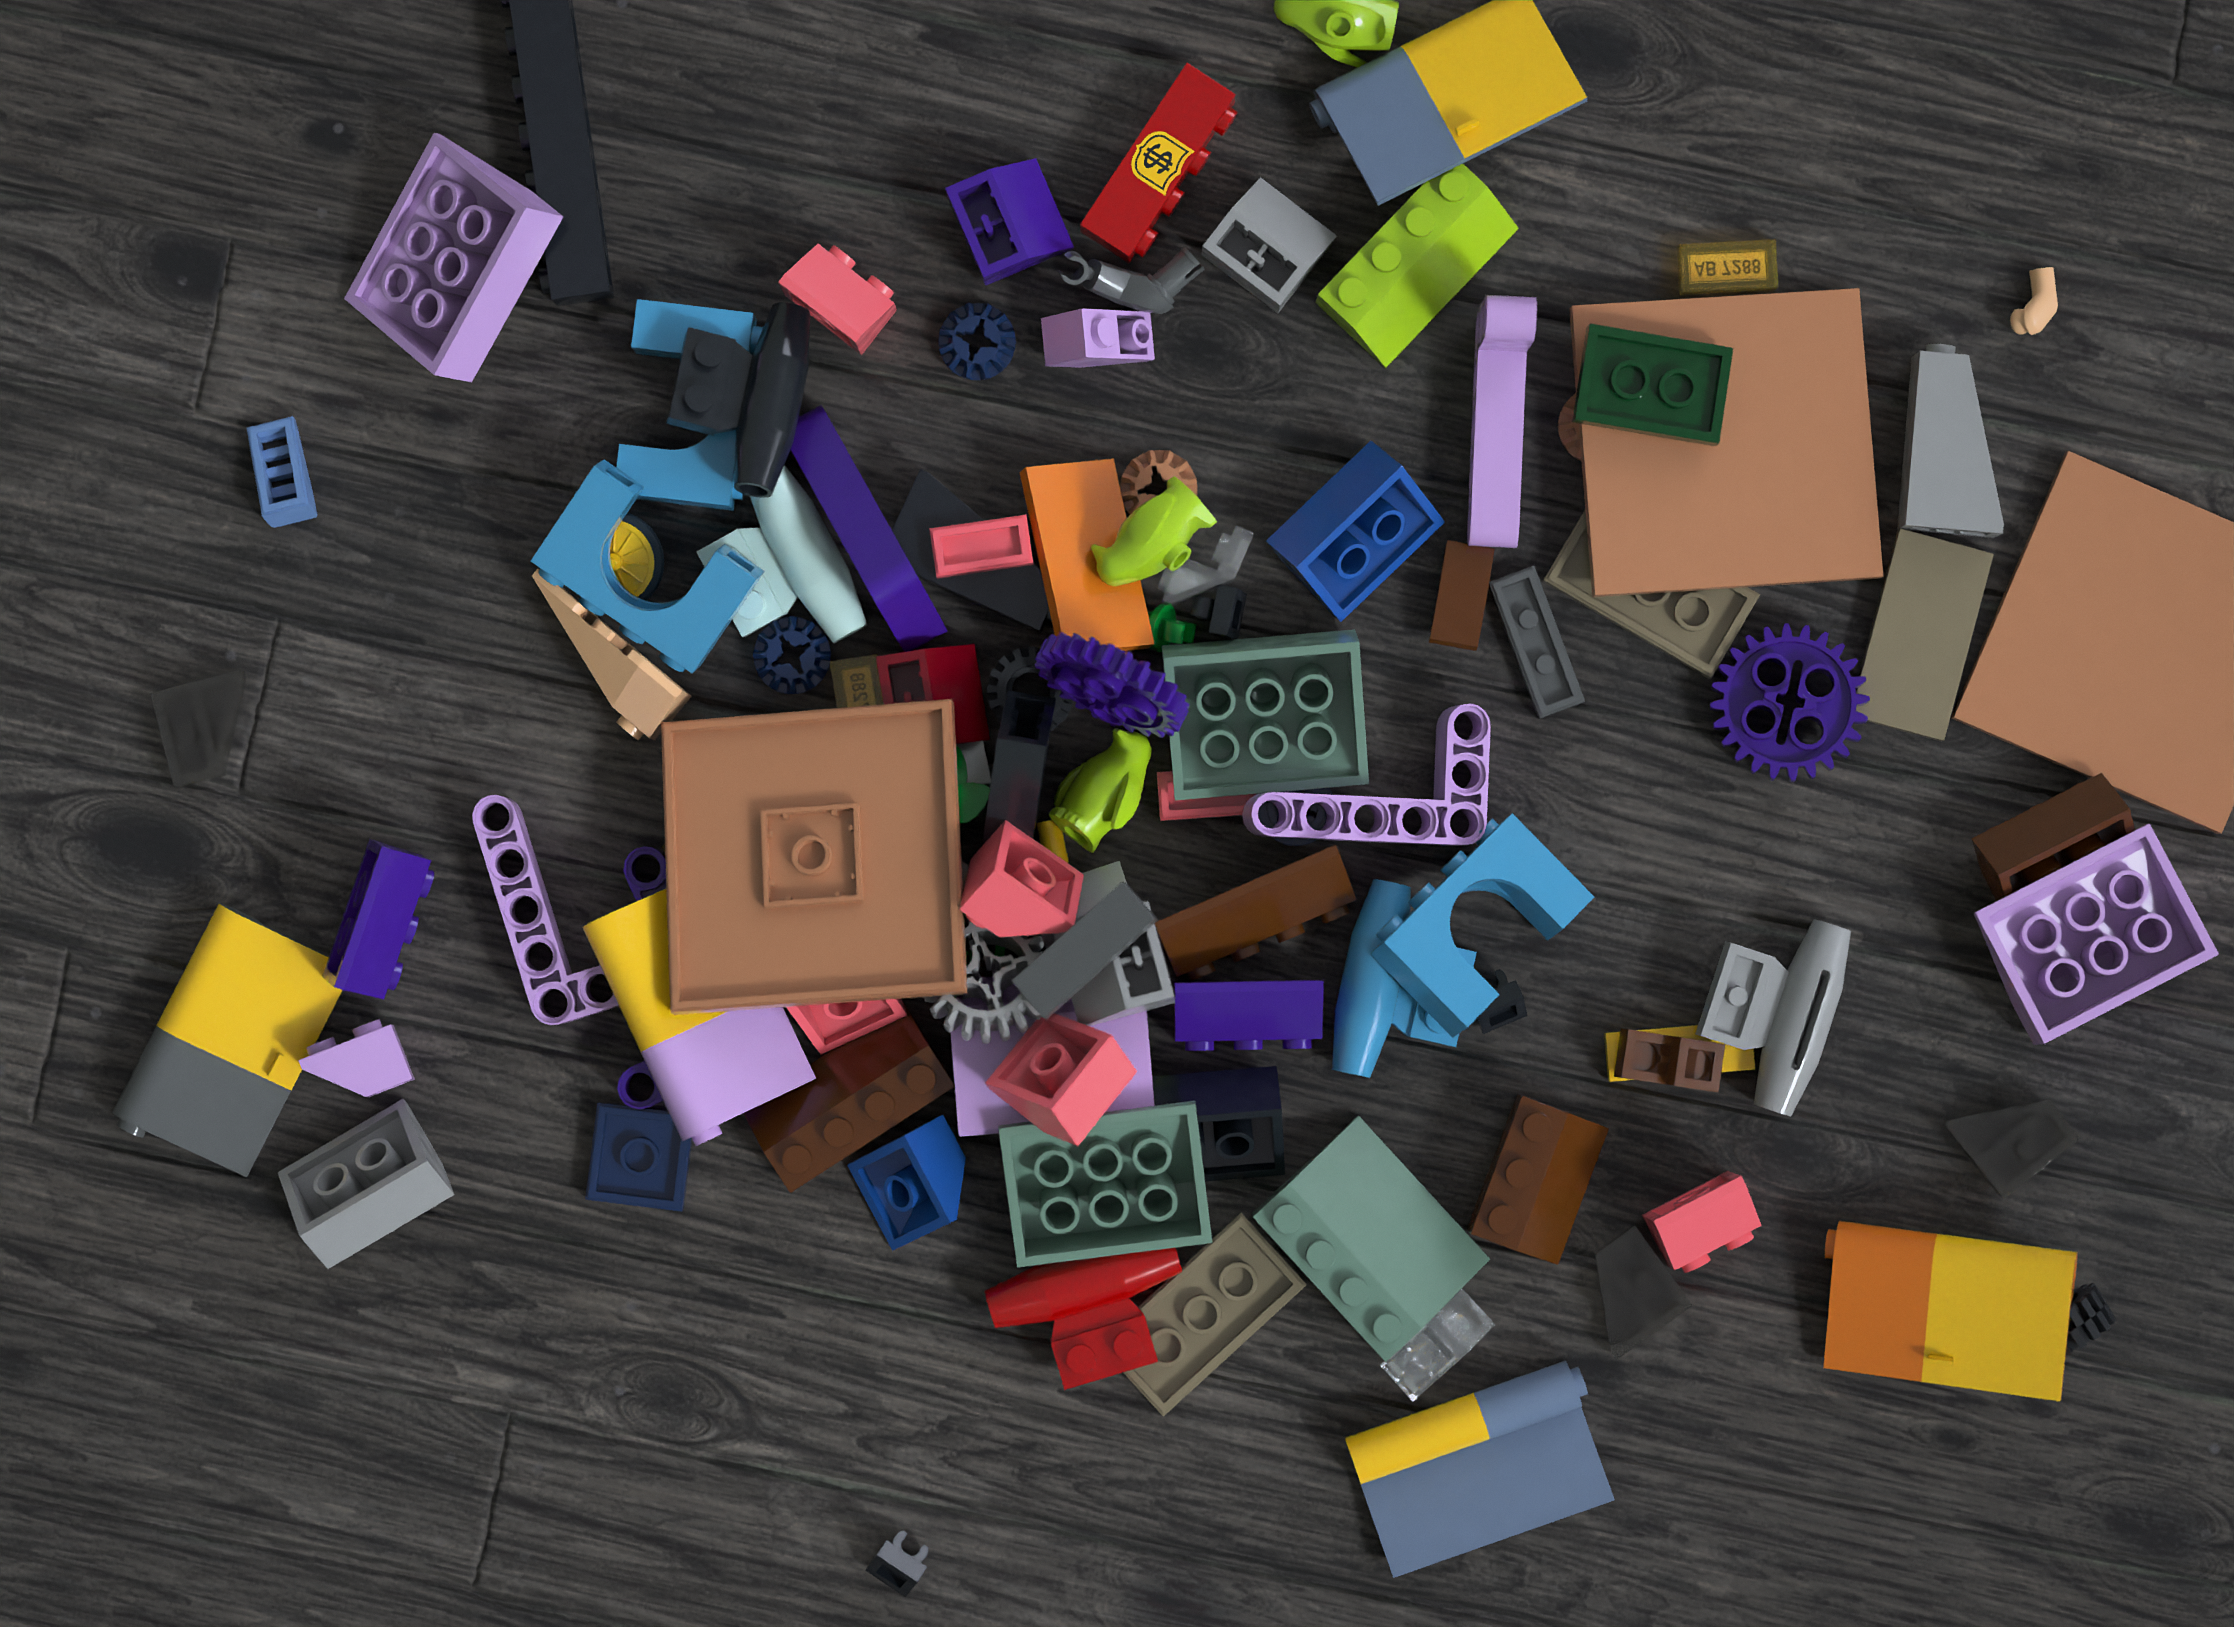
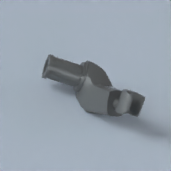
(1132, 288)

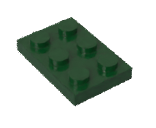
(1652, 385)

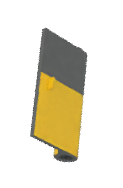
(229, 1042)

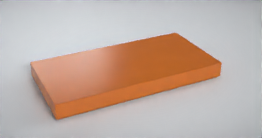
(1068, 513)

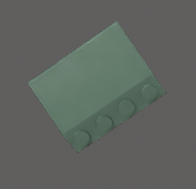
(1268, 714)
(1118, 1192)
(1371, 1238)

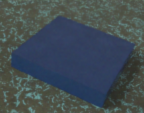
(637, 1158)

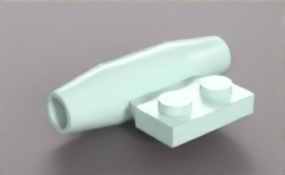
(797, 563)

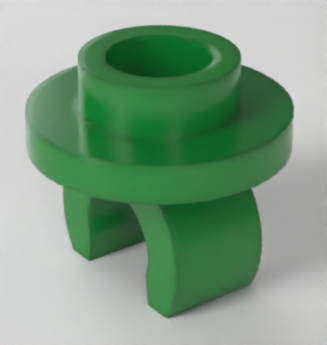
(1168, 629)

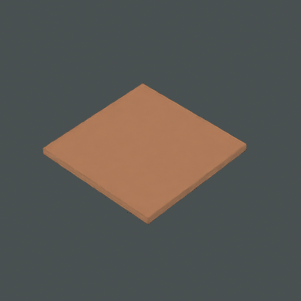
(1793, 467)
(2118, 644)
(813, 857)

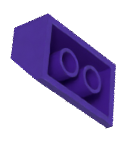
(378, 920)
(1248, 1013)

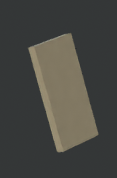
(1684, 624)
(1922, 633)
(1211, 1310)

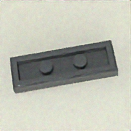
(1536, 642)
(1084, 950)

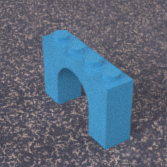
(705, 471)
(579, 558)
(1421, 946)

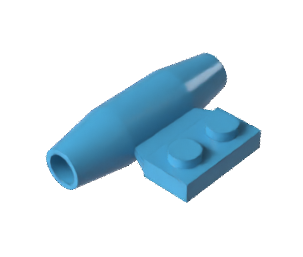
(1371, 997)

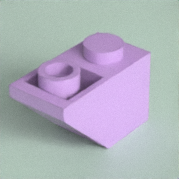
(1097, 338)
(364, 1064)

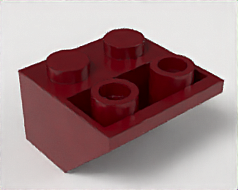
(939, 675)

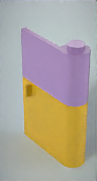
(701, 1062)

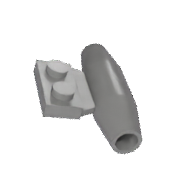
(1779, 1009)

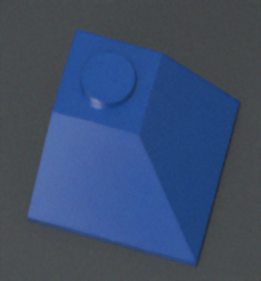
(913, 1182)

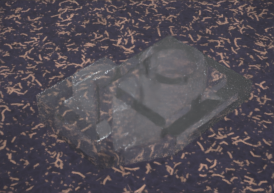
(1197, 579)
(1438, 1345)

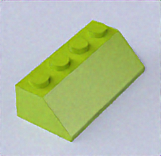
(1417, 263)

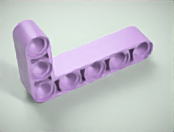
(1501, 345)
(1389, 811)
(543, 928)

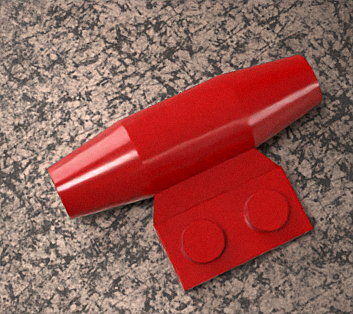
(1089, 1300)

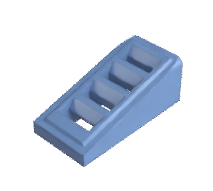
(290, 510)

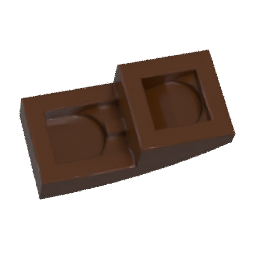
(1461, 595)
(1669, 1060)

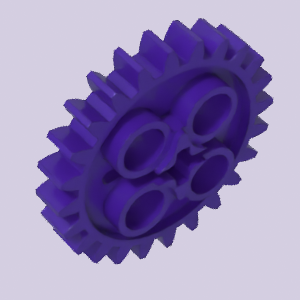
(1112, 684)
(1832, 713)

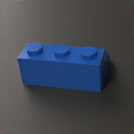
(1356, 530)

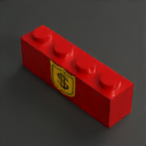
(1158, 164)

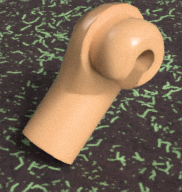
(2040, 307)

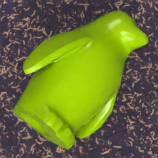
(1342, 24)
(1154, 536)
(1103, 790)

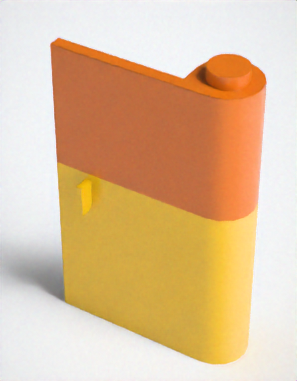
(1949, 1309)

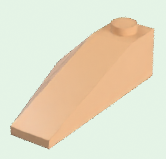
(625, 676)

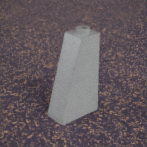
(1946, 454)

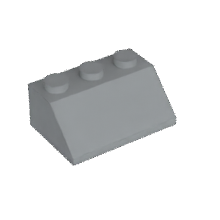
(364, 1184)

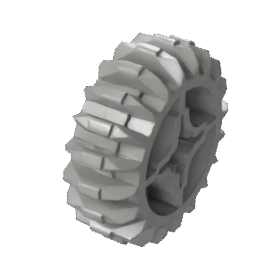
(1004, 971)

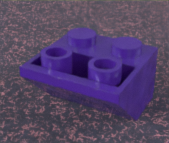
(1008, 219)

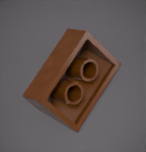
(2051, 835)
(1537, 1179)

